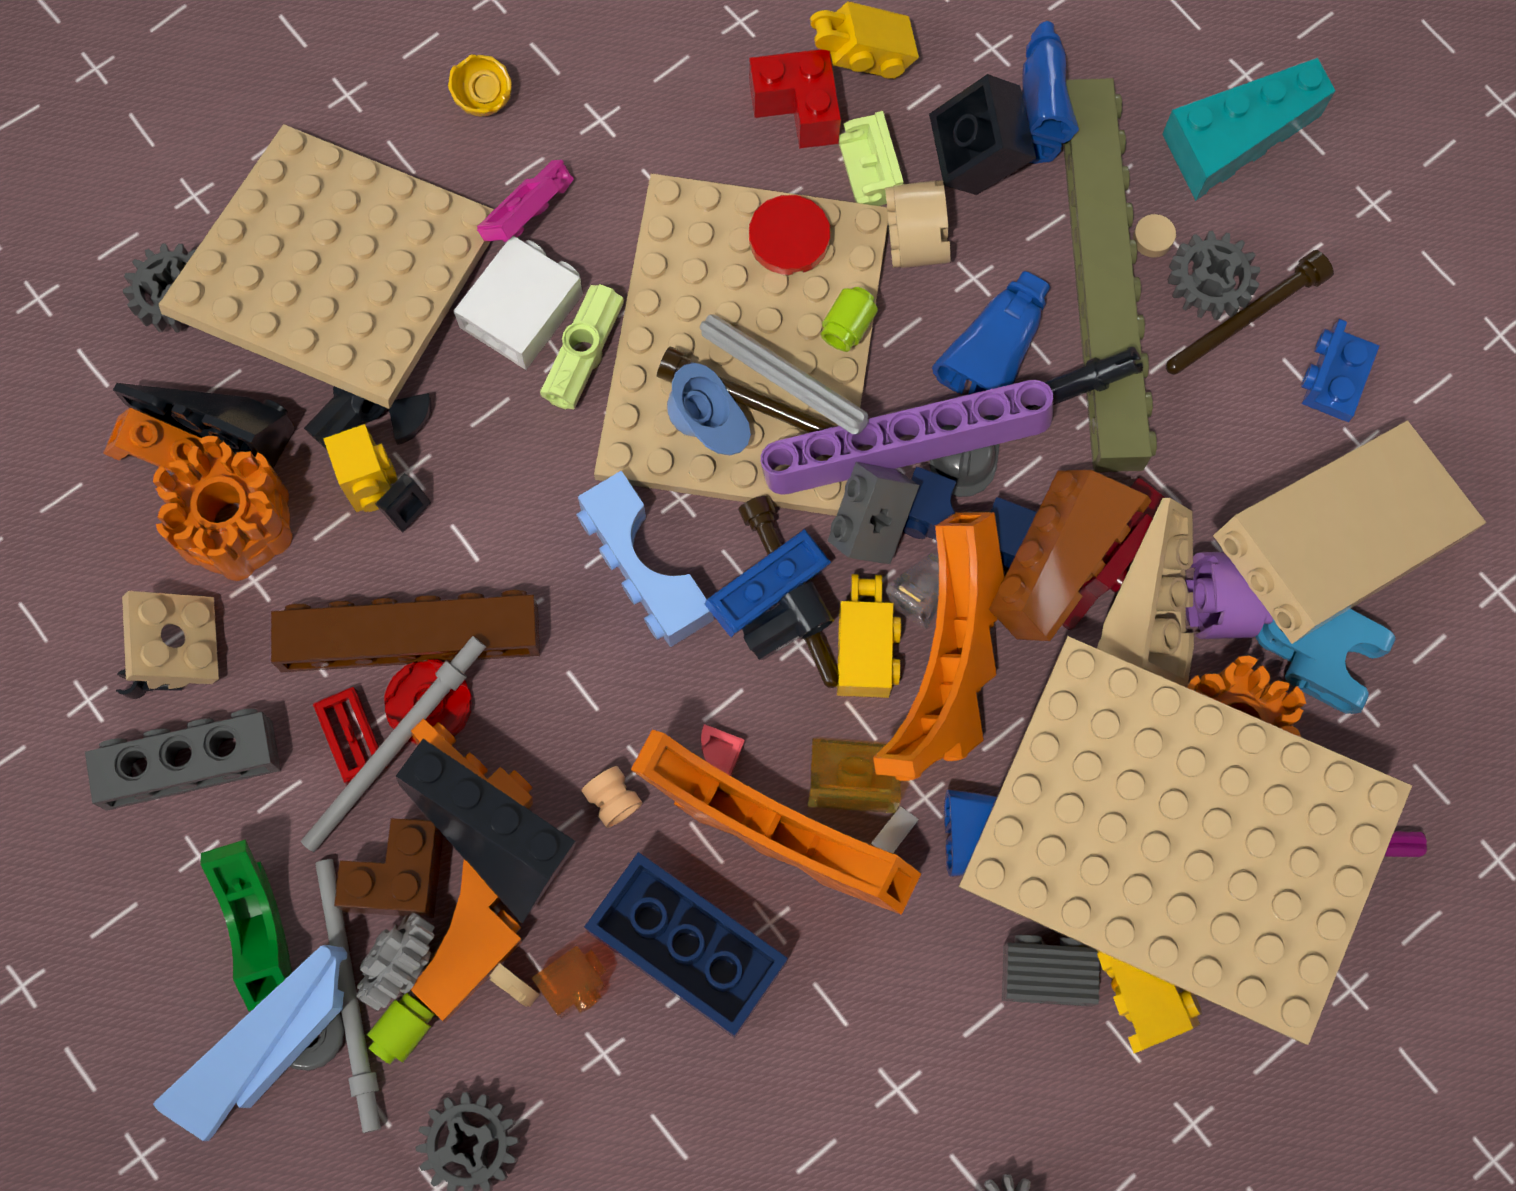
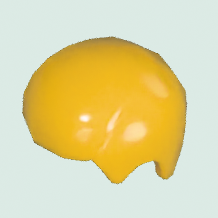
(480, 85)

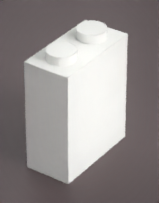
(519, 301)

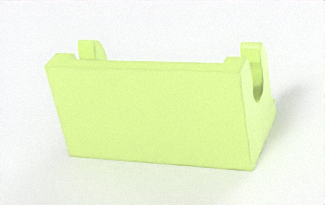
(869, 158)

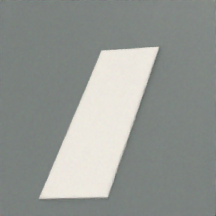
(895, 830)

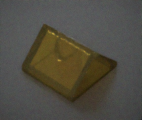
(846, 778)

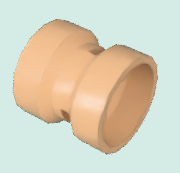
(610, 794)

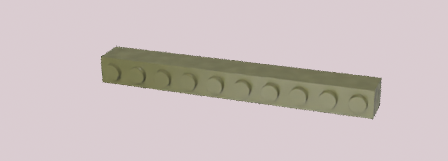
(1105, 275)

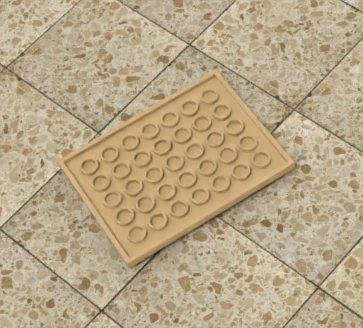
(699, 263)
(1186, 839)

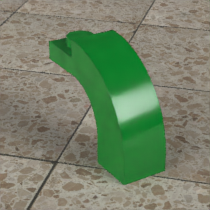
(252, 920)

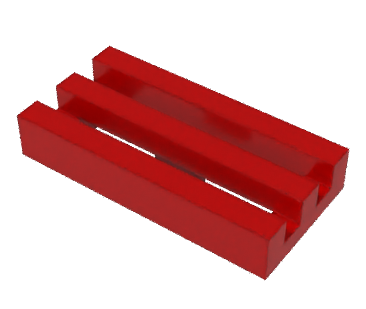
(336, 702)

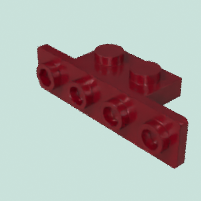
(1117, 557)

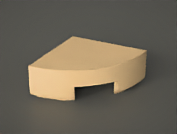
(513, 985)

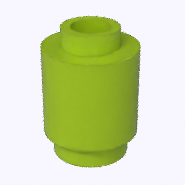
(848, 318)
(400, 1029)

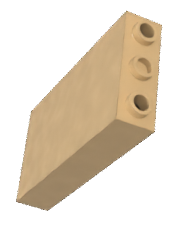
(1348, 530)

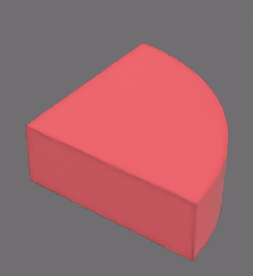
(721, 748)

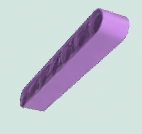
(923, 422)

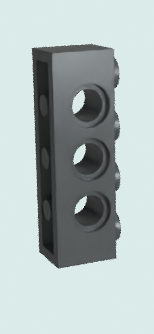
(112, 762)

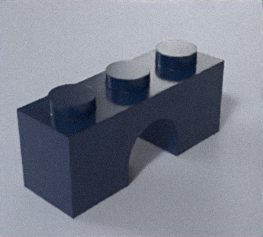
(934, 505)

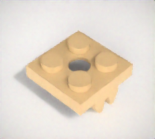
(150, 658)

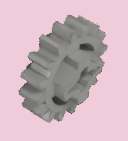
(395, 961)

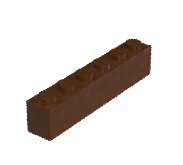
(403, 632)

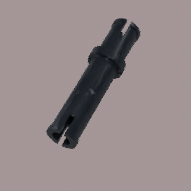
(1095, 375)

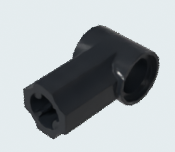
(341, 414)
(797, 617)

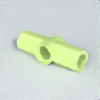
(573, 367)

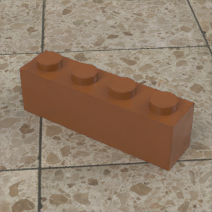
(1063, 551)

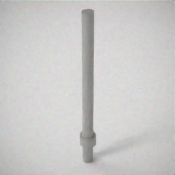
(450, 677)
(364, 1082)

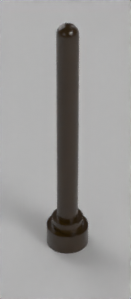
(1312, 271)
(674, 359)
(759, 516)

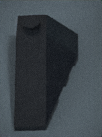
(234, 419)

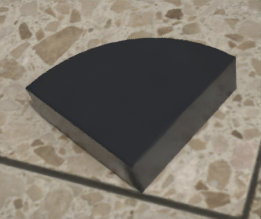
(409, 416)

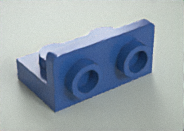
(1340, 373)

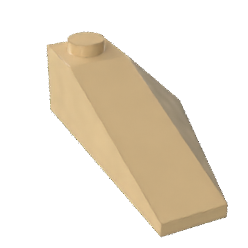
(1150, 608)

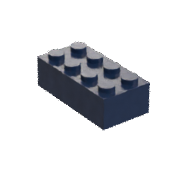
(686, 944)

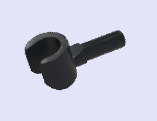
(139, 688)

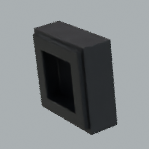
(403, 502)

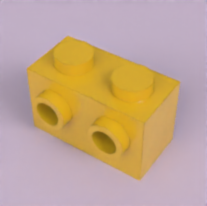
(360, 467)

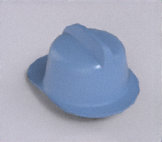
(706, 410)

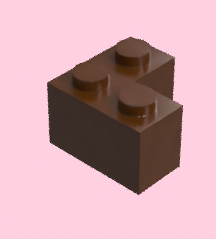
(401, 884)

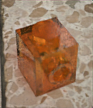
(572, 982)

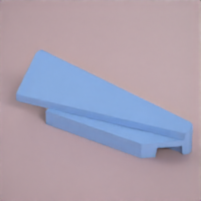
(258, 1047)

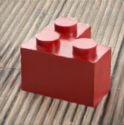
(798, 85)

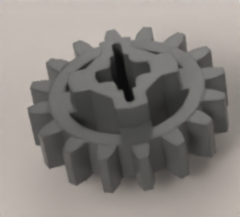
(1213, 275)
(155, 278)
(449, 1154)

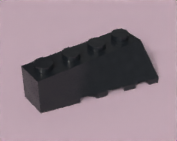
(490, 830)

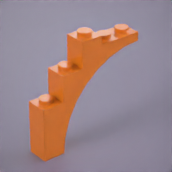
(961, 660)
(773, 828)
(476, 935)

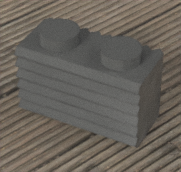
(1050, 972)

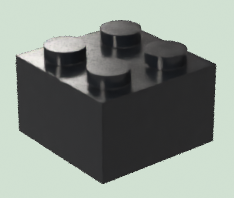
(982, 135)

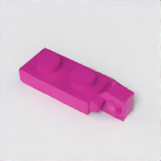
(525, 202)

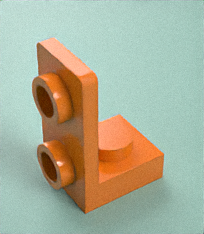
(149, 440)

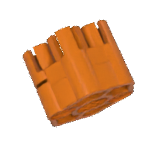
(199, 492)
(1252, 694)

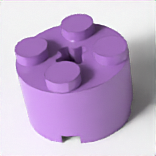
(1223, 600)

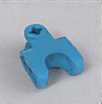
(1320, 657)

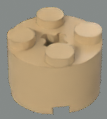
(918, 224)

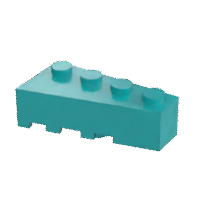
(1240, 124)

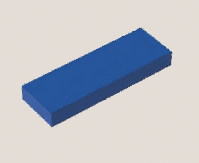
(767, 583)

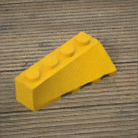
(1151, 1004)

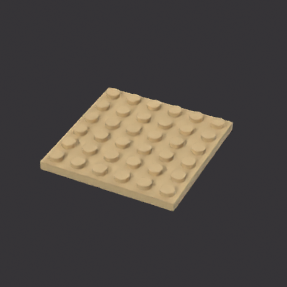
(331, 265)

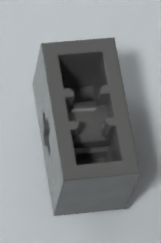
(872, 513)

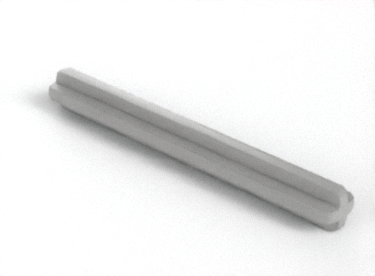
(784, 374)

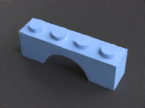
(672, 602)

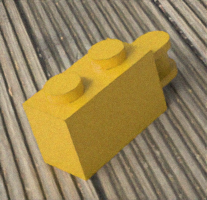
(866, 39)
(866, 642)

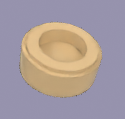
(1154, 235)

